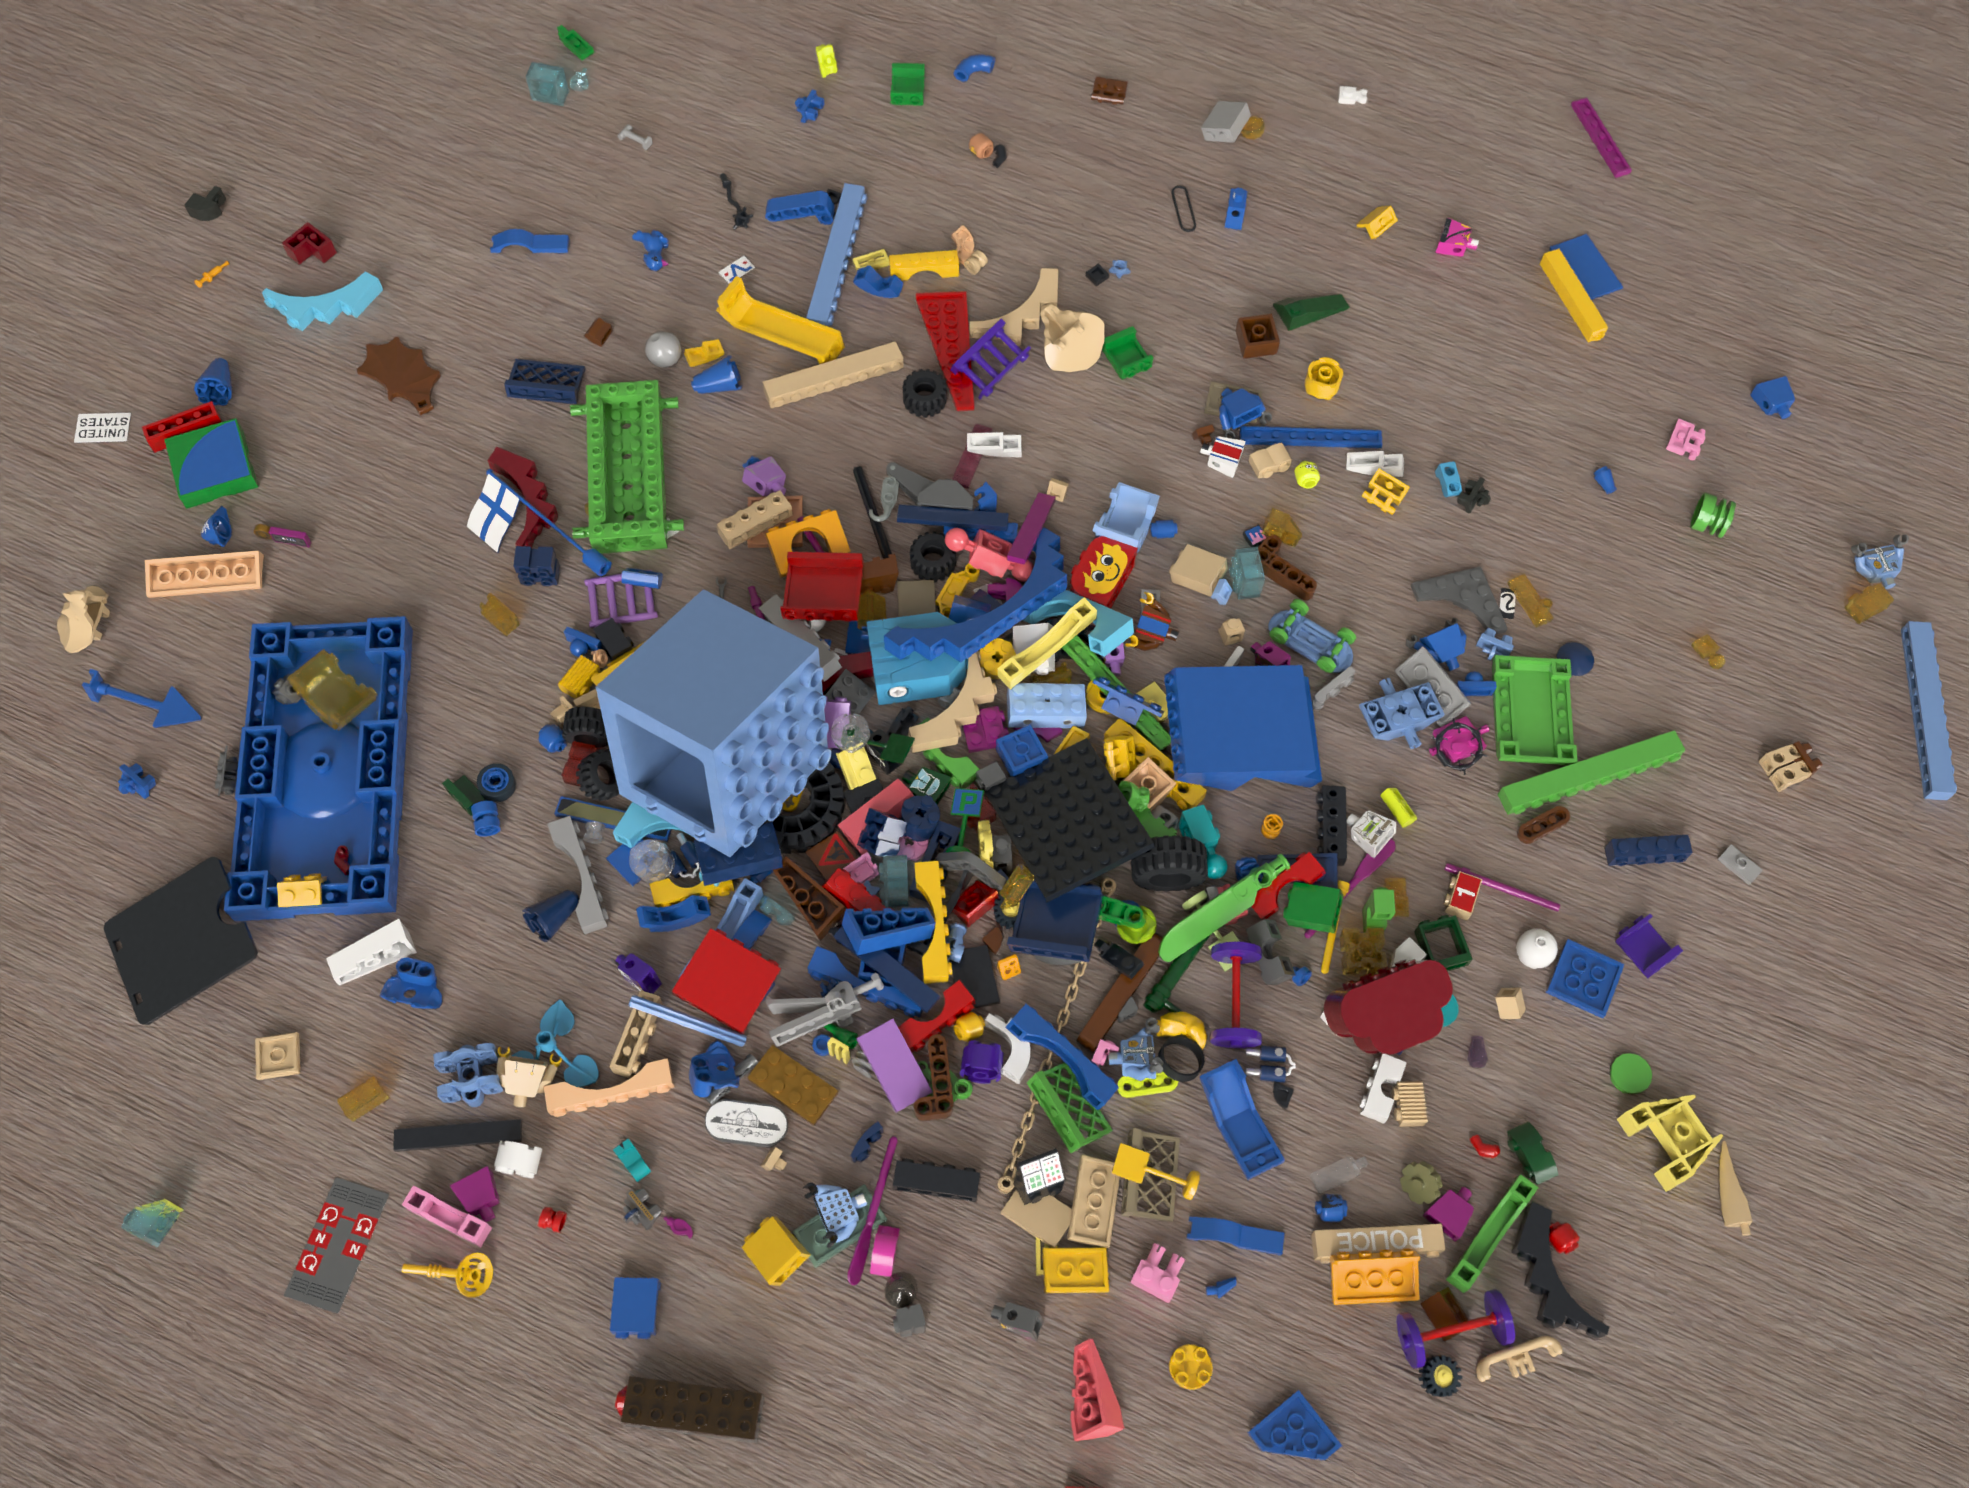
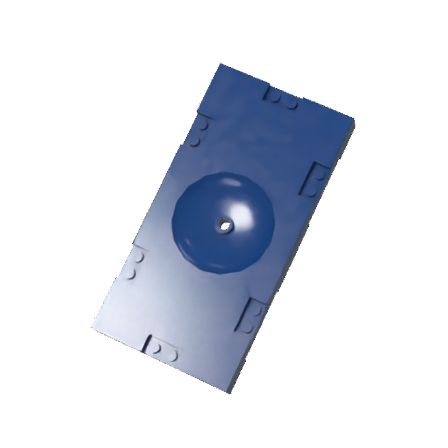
(301, 812)

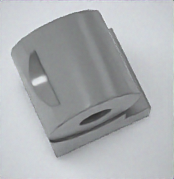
(1169, 818)

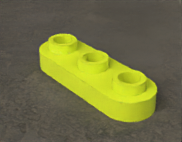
(1139, 1089)

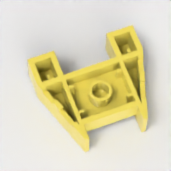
(1677, 1132)

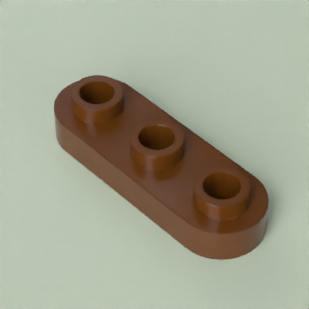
(1548, 819)

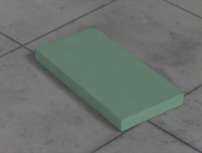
(812, 1231)

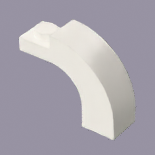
(1018, 1062)

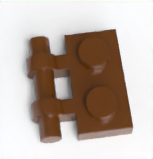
(1109, 90)

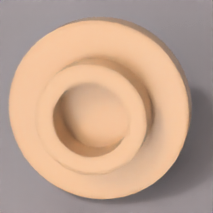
(600, 657)

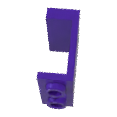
(1646, 946)

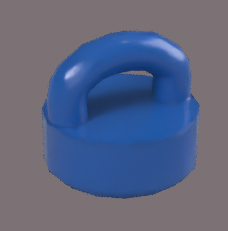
(1302, 975)

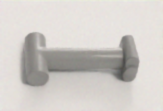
(626, 132)

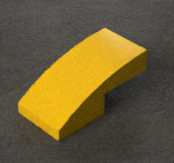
(707, 352)

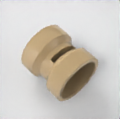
(976, 261)

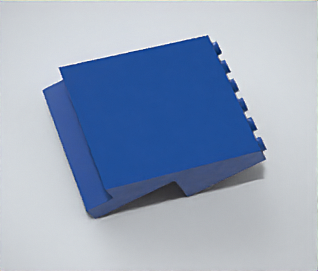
(1242, 725)

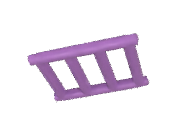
(632, 617)

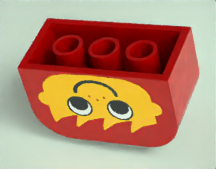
(1103, 570)

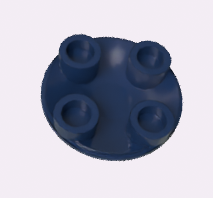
(1580, 658)

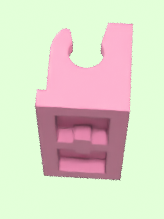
(862, 869)

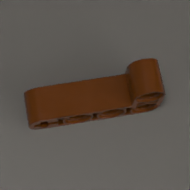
(1307, 585)
(937, 1076)

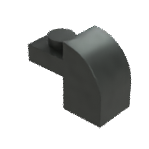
(206, 207)

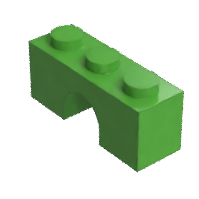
(1378, 909)

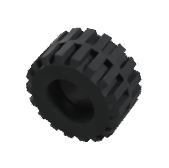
(927, 404)
(932, 569)
(585, 726)
(589, 778)

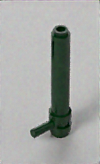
(1162, 990)

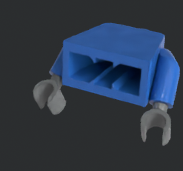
(1240, 408)
(1443, 644)

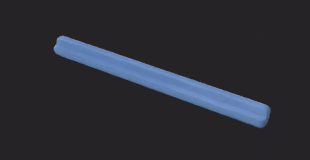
(687, 1021)

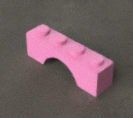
(446, 1216)

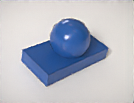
(581, 642)
(1476, 686)

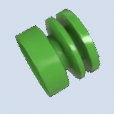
(1716, 516)

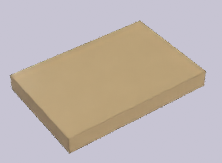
(1044, 1220)

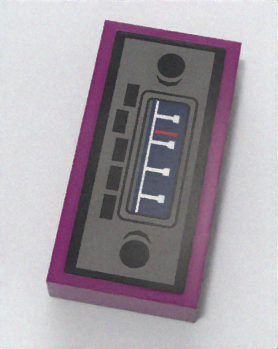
(290, 537)

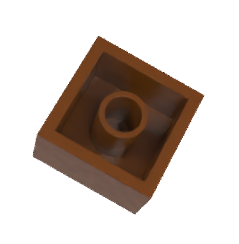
(1257, 336)

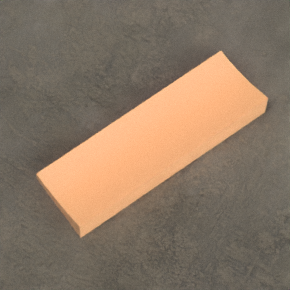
(204, 574)

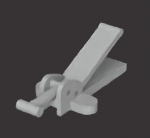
(836, 1006)

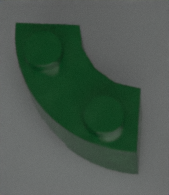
(1528, 1147)

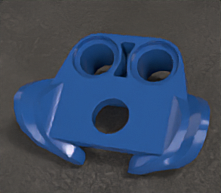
(426, 995)
(704, 1071)

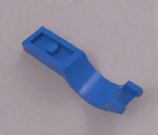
(535, 243)
(1237, 1235)

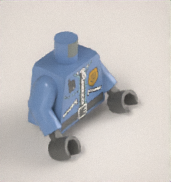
(1880, 563)
(1138, 1054)

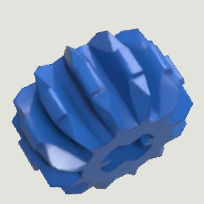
(1244, 867)

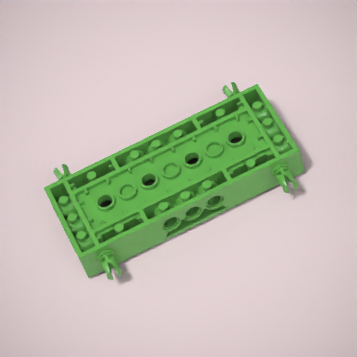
(607, 410)

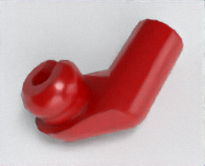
(1483, 1149)

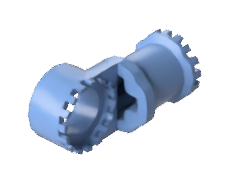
(956, 941)

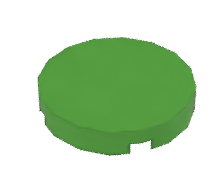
(1630, 1073)

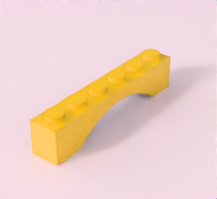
(935, 959)

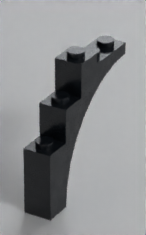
(1542, 1278)

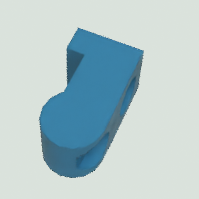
(1449, 479)

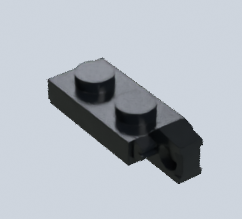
(1119, 958)

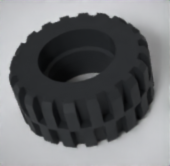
(1171, 865)

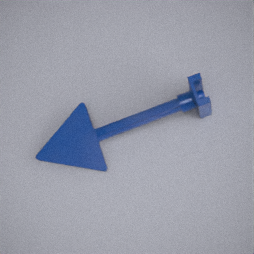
(172, 710)

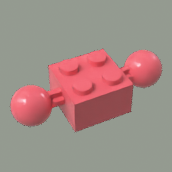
(988, 553)

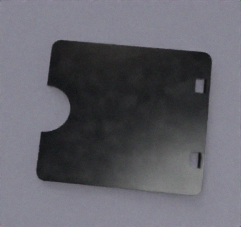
(178, 942)

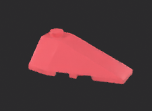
(1095, 1403)

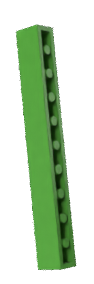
(1591, 772)

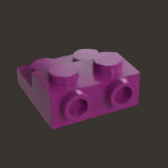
(986, 730)

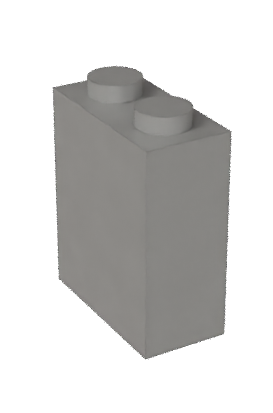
(1226, 121)

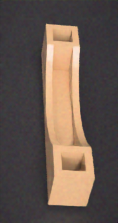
(653, 1077)

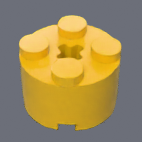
(1323, 378)
(1001, 649)

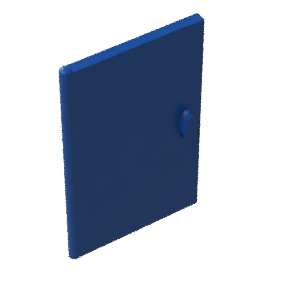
(1589, 266)

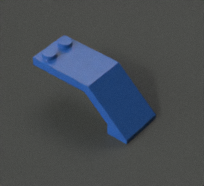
(1239, 1120)

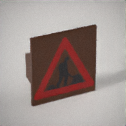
(831, 854)

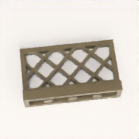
(1131, 1188)

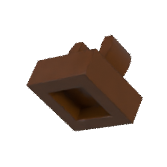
(1203, 434)

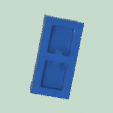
(988, 499)

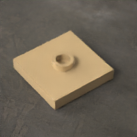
(277, 1056)

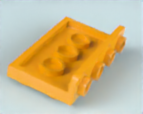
(1375, 1276)

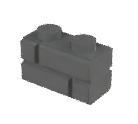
(909, 1321)

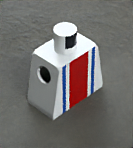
(1224, 454)

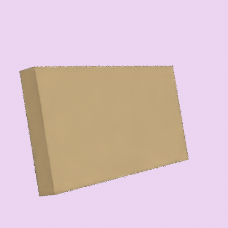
(1094, 1202)

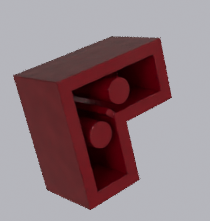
(309, 242)

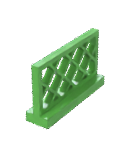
(1058, 1111)

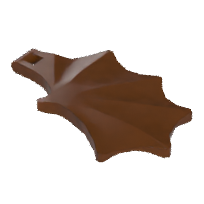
(401, 373)

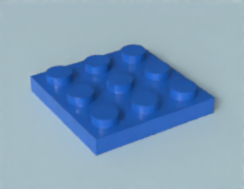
(1585, 978)

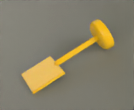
(1132, 1164)

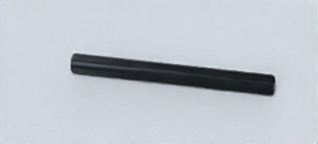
(869, 504)

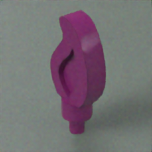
(679, 1227)

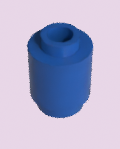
(1163, 529)

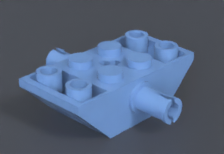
(1402, 712)

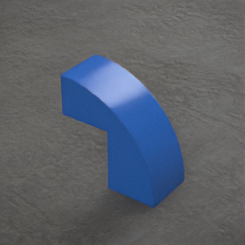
(873, 283)

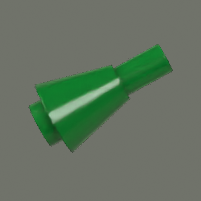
(845, 1036)

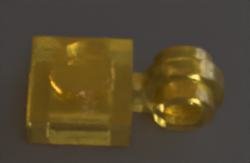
(1707, 647)

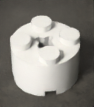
(518, 1158)

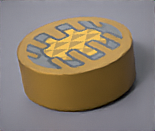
(262, 531)

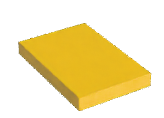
(1075, 1270)

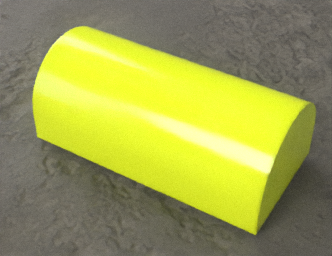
(1398, 807)

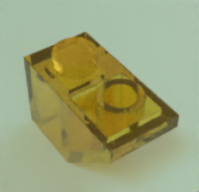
(1283, 526)

